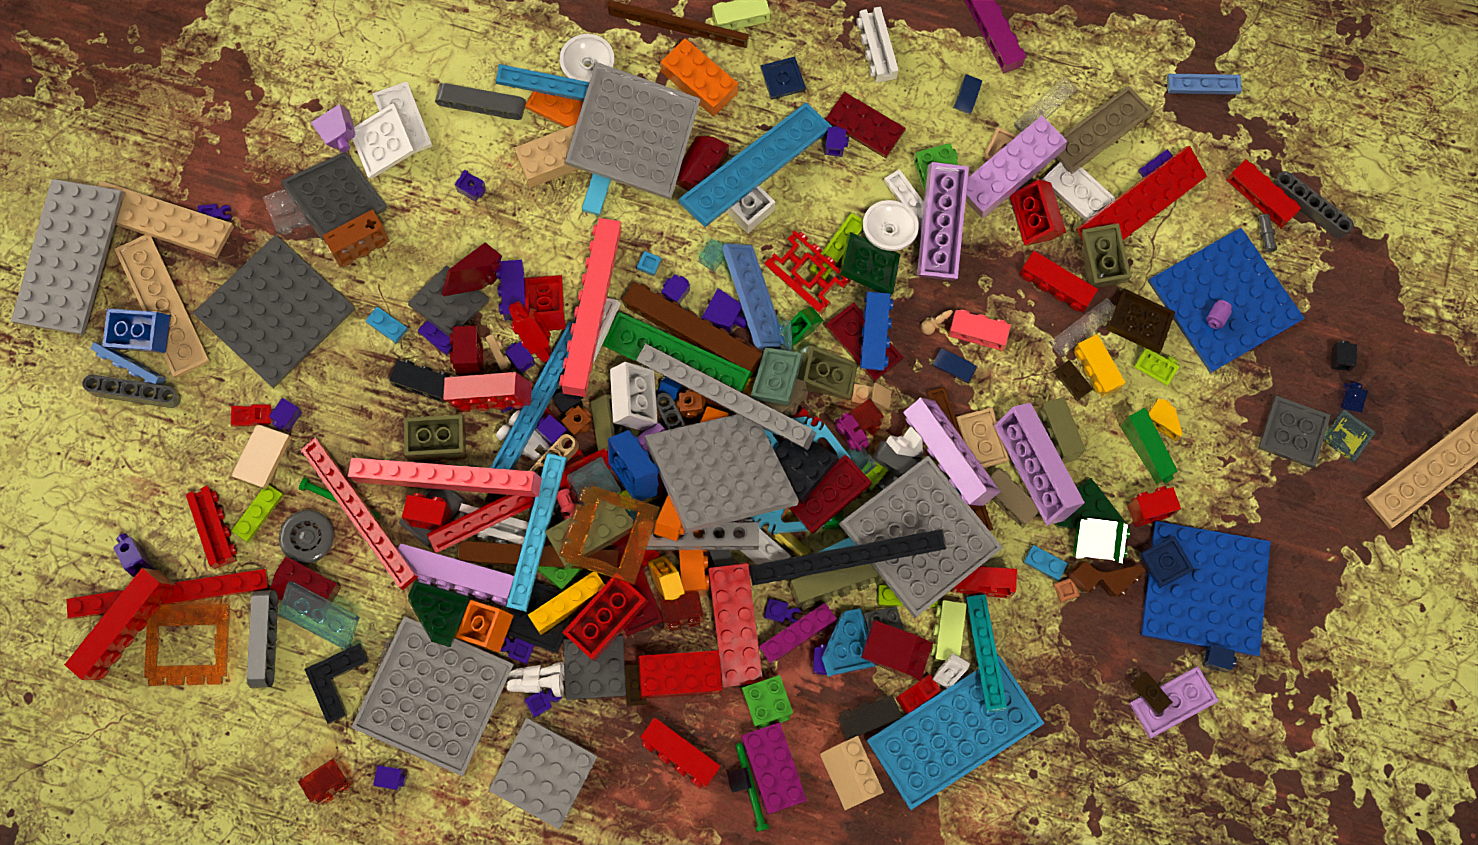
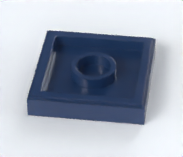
(782, 78)
(1166, 562)

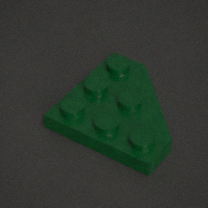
(1095, 506)
(438, 611)

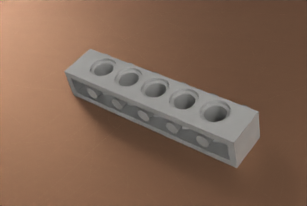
(709, 542)

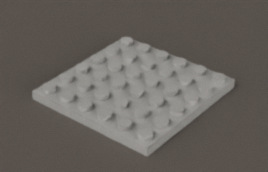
(632, 131)
(720, 472)
(918, 504)
(432, 697)

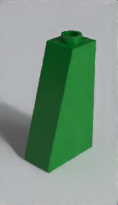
(1149, 446)

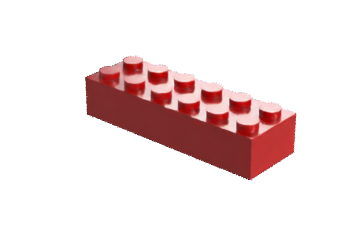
(120, 625)

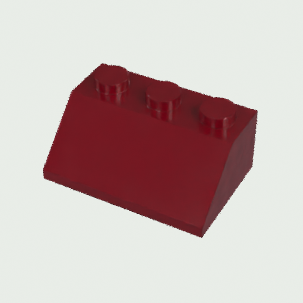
(701, 161)
(293, 571)

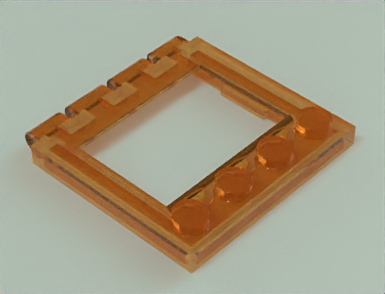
(636, 544)
(188, 615)

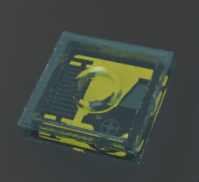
(1348, 436)

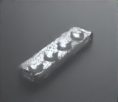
(1047, 104)
(1083, 327)

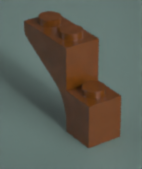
(1113, 582)

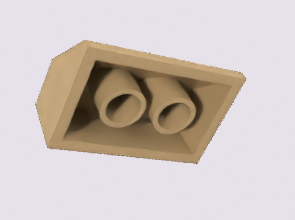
(851, 773)

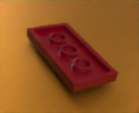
(865, 125)
(848, 332)
(832, 494)

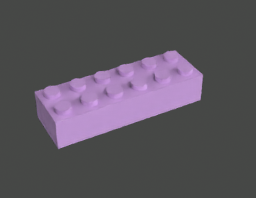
(1013, 166)
(942, 221)
(951, 452)
(1038, 464)
(458, 575)

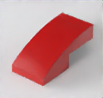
(250, 415)
(918, 694)

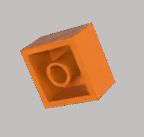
(484, 626)

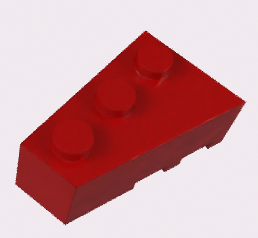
(989, 581)

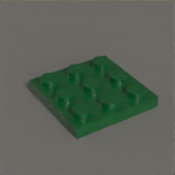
(869, 264)

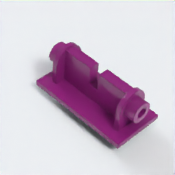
(846, 427)

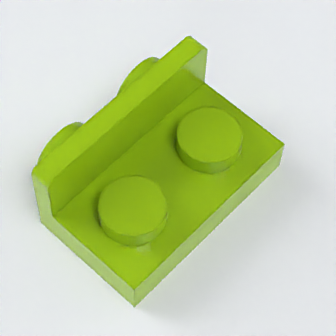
(1157, 366)

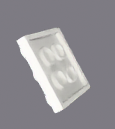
(383, 141)

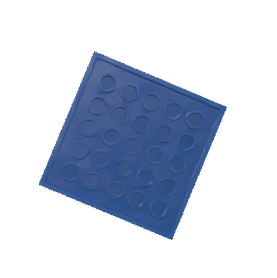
(1232, 273)
(1218, 600)

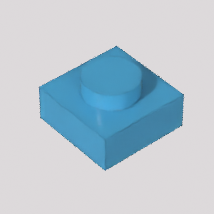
(649, 263)

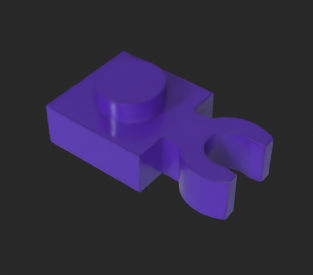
(213, 211)
(778, 611)
(519, 650)
(540, 702)

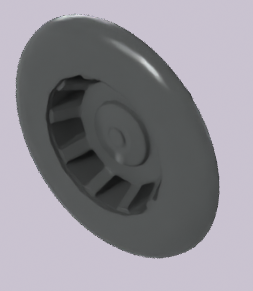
(306, 537)

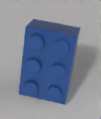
(136, 330)
(633, 466)

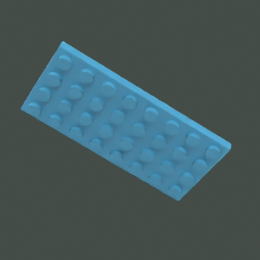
(951, 736)

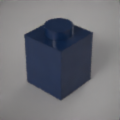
(1219, 658)

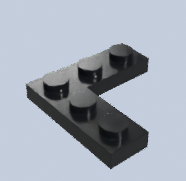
(321, 676)

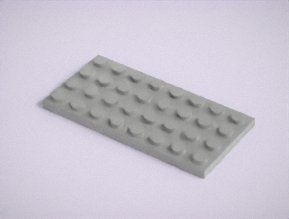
(67, 257)

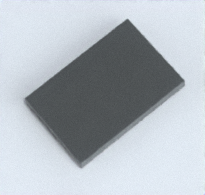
(451, 498)

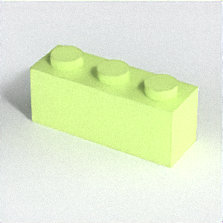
(740, 13)
(949, 630)

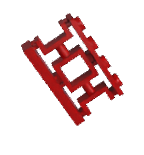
(798, 282)

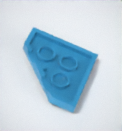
(847, 645)

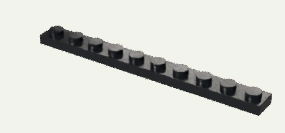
(848, 557)

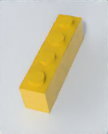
(566, 603)

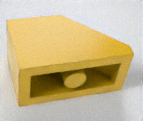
(1166, 419)

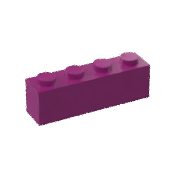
(797, 634)

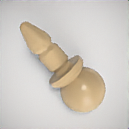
(929, 326)

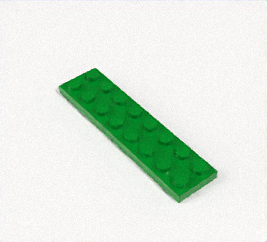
(630, 335)

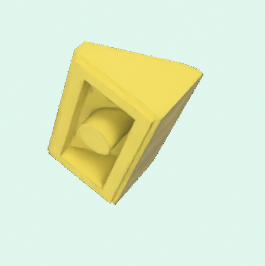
(792, 544)

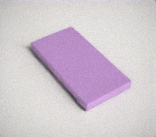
(1189, 696)

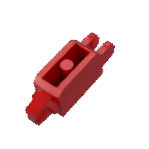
(531, 330)

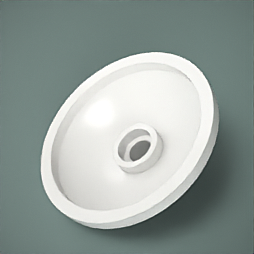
(585, 50)
(892, 217)

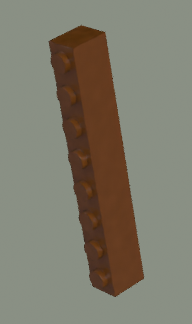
(691, 328)

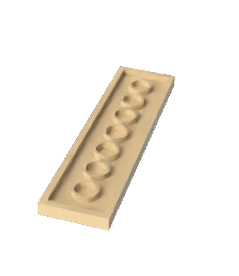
(171, 222)
(158, 294)
(1427, 474)

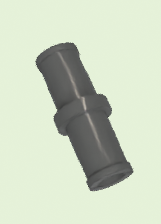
(1267, 233)

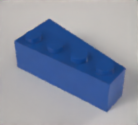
(875, 331)

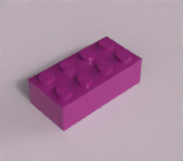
(773, 768)

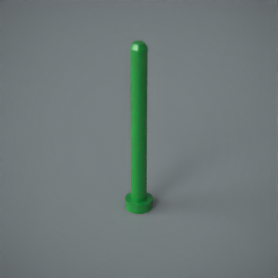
(306, 485)
(761, 826)

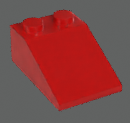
(547, 298)

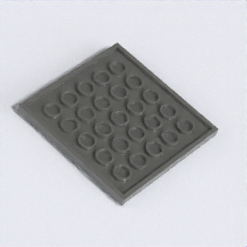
(274, 311)

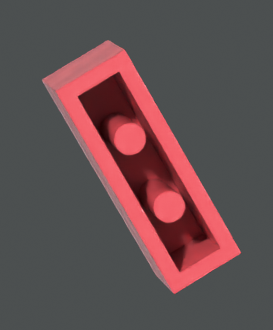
(979, 330)

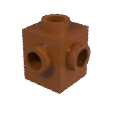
(691, 404)
(574, 427)

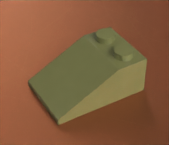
(1105, 256)
(827, 373)

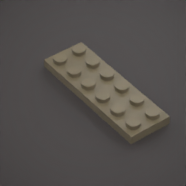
(1103, 129)

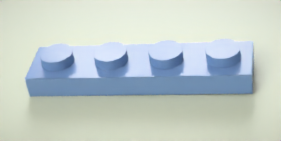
(1204, 84)
(121, 360)

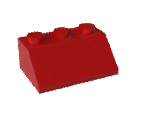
(1037, 213)

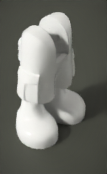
(534, 441)
(532, 679)

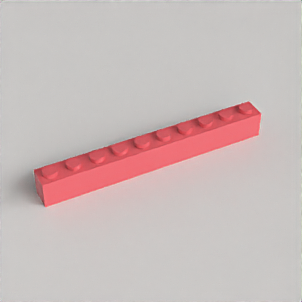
(591, 307)
(445, 477)

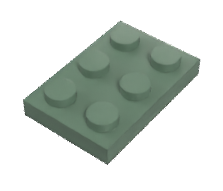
(777, 376)

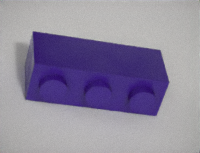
(512, 285)

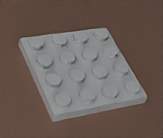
(543, 773)

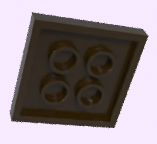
(1141, 321)

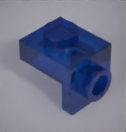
(1354, 397)

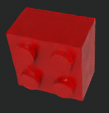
(1154, 506)
(426, 512)

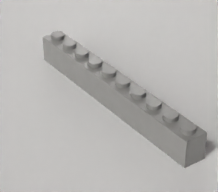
(726, 397)

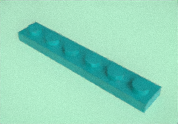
(986, 653)

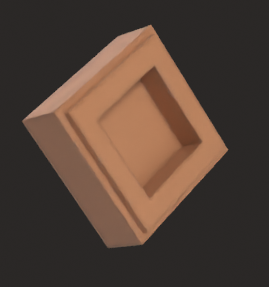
(1066, 590)

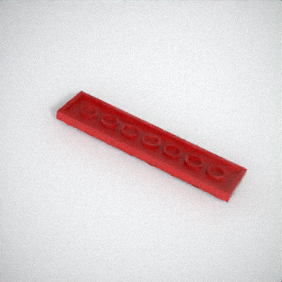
(1150, 194)

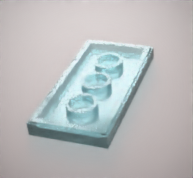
(318, 615)

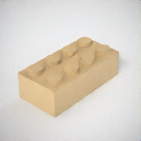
(545, 157)

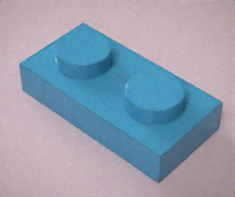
(386, 325)
(1045, 563)

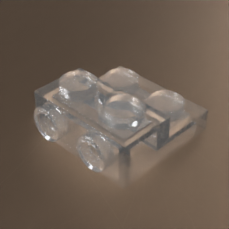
(284, 212)

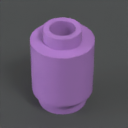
(1219, 314)

